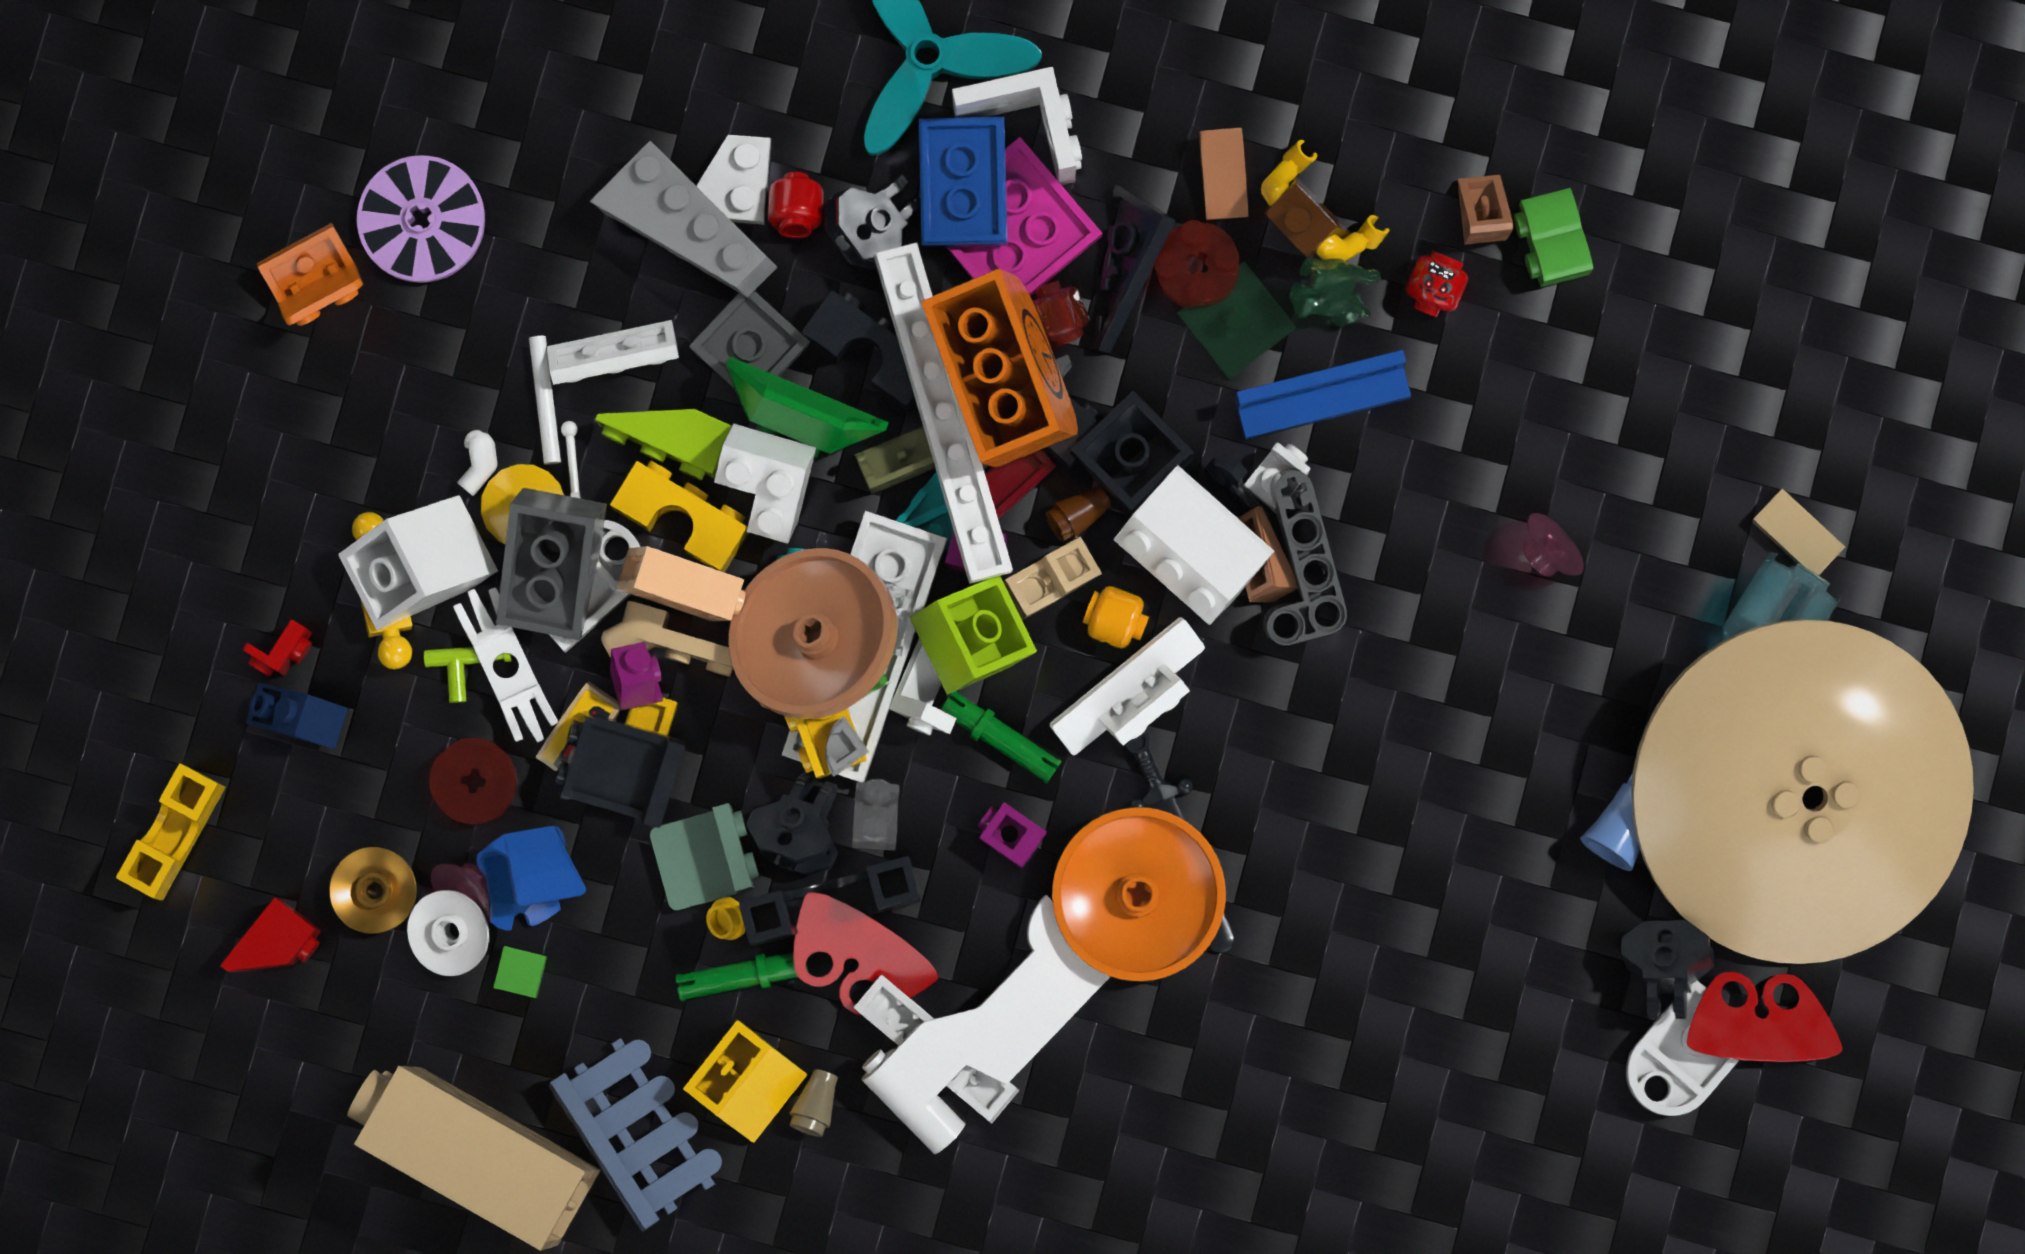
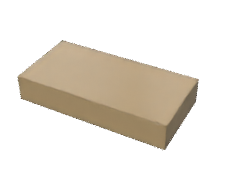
(1798, 533)

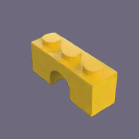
(650, 494)
(163, 850)

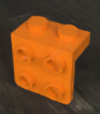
(311, 275)

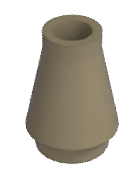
(815, 1104)

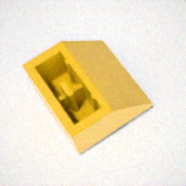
(745, 1081)

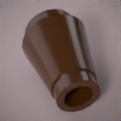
(1076, 513)

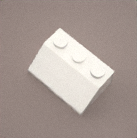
(1193, 545)

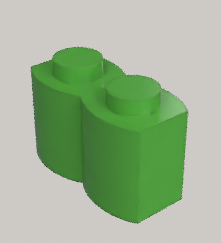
(1554, 238)

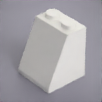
(417, 561)

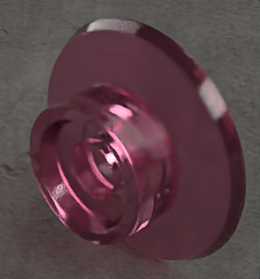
(1551, 548)
(463, 879)

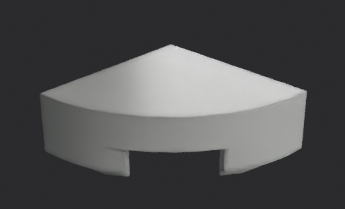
(843, 747)

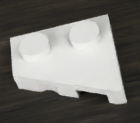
(739, 178)

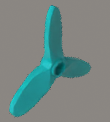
(959, 56)

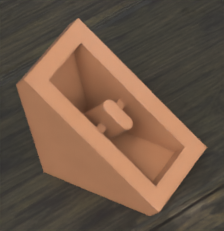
(1484, 209)

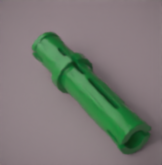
(1000, 736)
(736, 976)

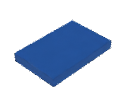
(963, 182)

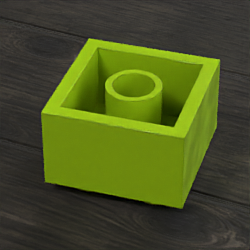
(973, 634)

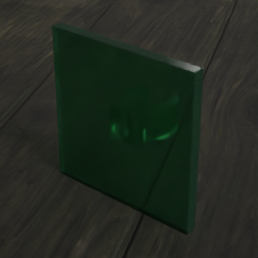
(1240, 325)

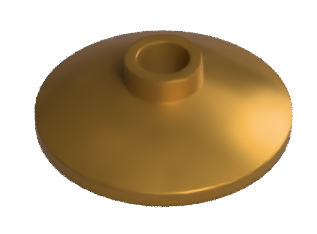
(351, 884)

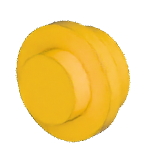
(725, 919)

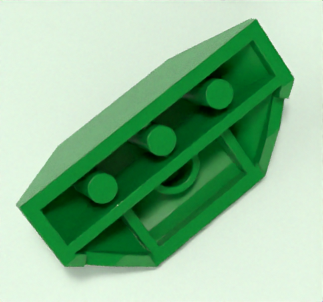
(797, 411)

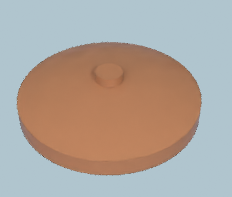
(813, 633)

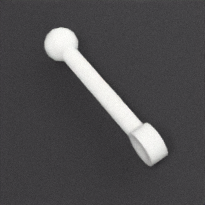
(569, 430)

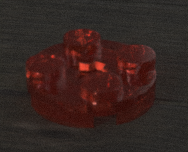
(1200, 288)
(454, 797)

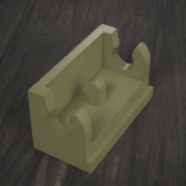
(896, 460)

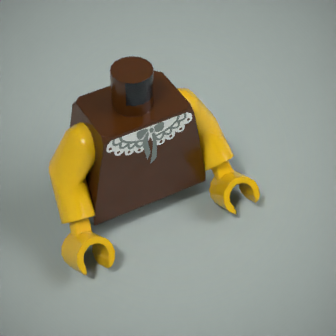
(1307, 219)

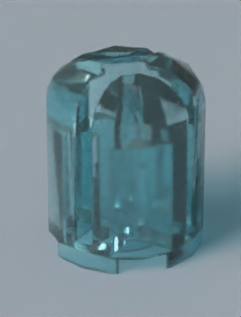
(1780, 595)

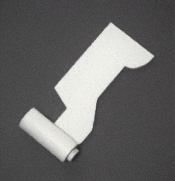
(992, 1038)

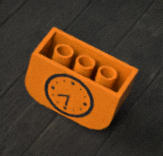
(1001, 367)

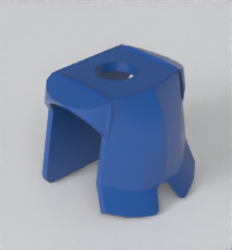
(528, 875)

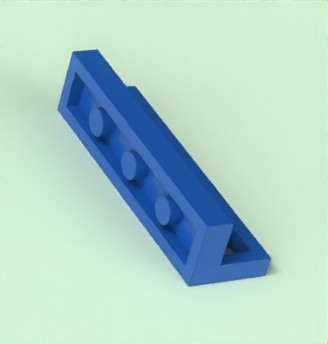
(1322, 395)

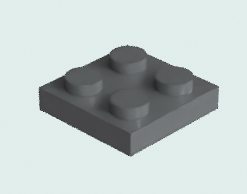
(751, 333)

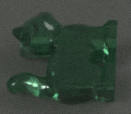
(1332, 290)

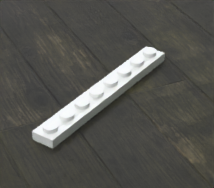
(944, 425)

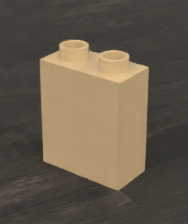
(471, 1154)

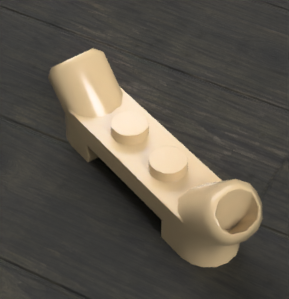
(649, 625)

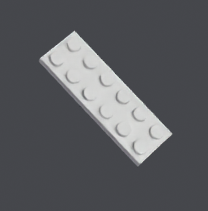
(902, 558)

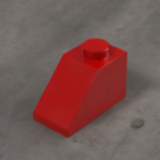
(274, 940)

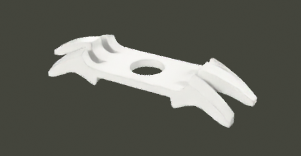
(513, 690)

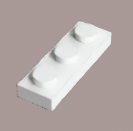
(612, 352)

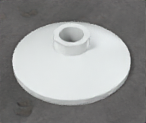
(431, 935)

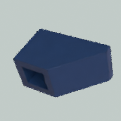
(296, 715)

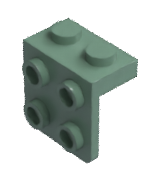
(703, 857)

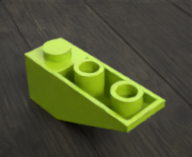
(677, 434)

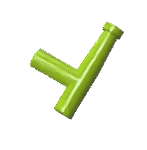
(455, 660)

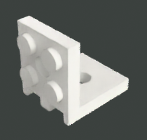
(1021, 92)

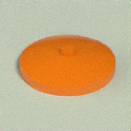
(1138, 894)

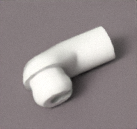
(483, 461)

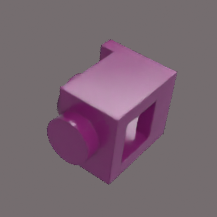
(635, 676)
(1028, 837)

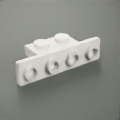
(1133, 692)

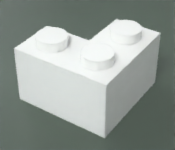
(773, 471)

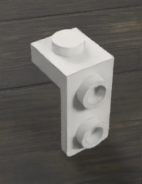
(917, 694)

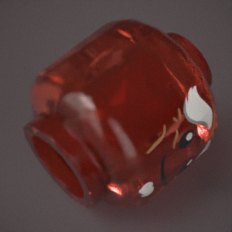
(1061, 312)

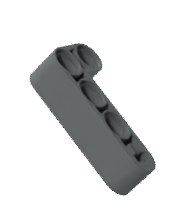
(1299, 555)

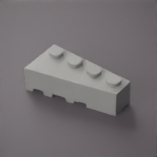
(674, 213)

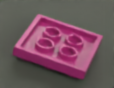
(1042, 225)

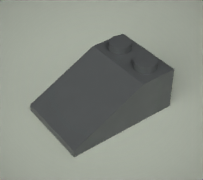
(550, 562)

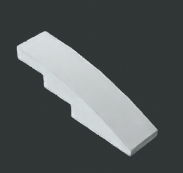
(897, 1018)

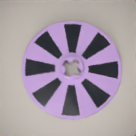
(387, 217)

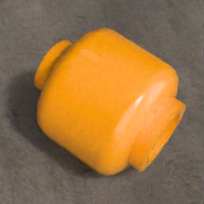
(1115, 617)

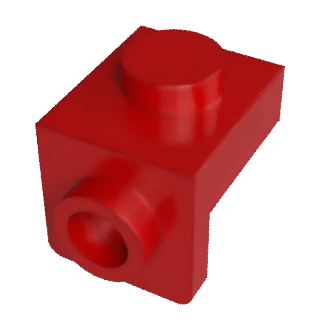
(290, 648)

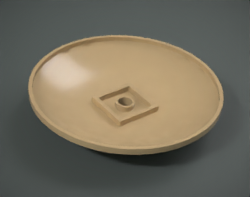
(1728, 776)

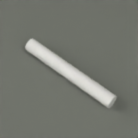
(544, 400)

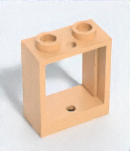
(681, 584)

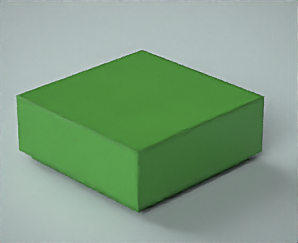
(520, 972)

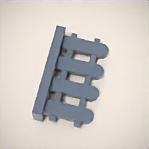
(639, 1154)

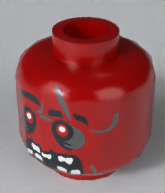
(1437, 283)

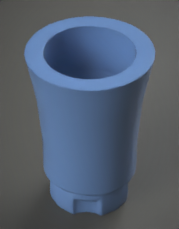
(1614, 832)

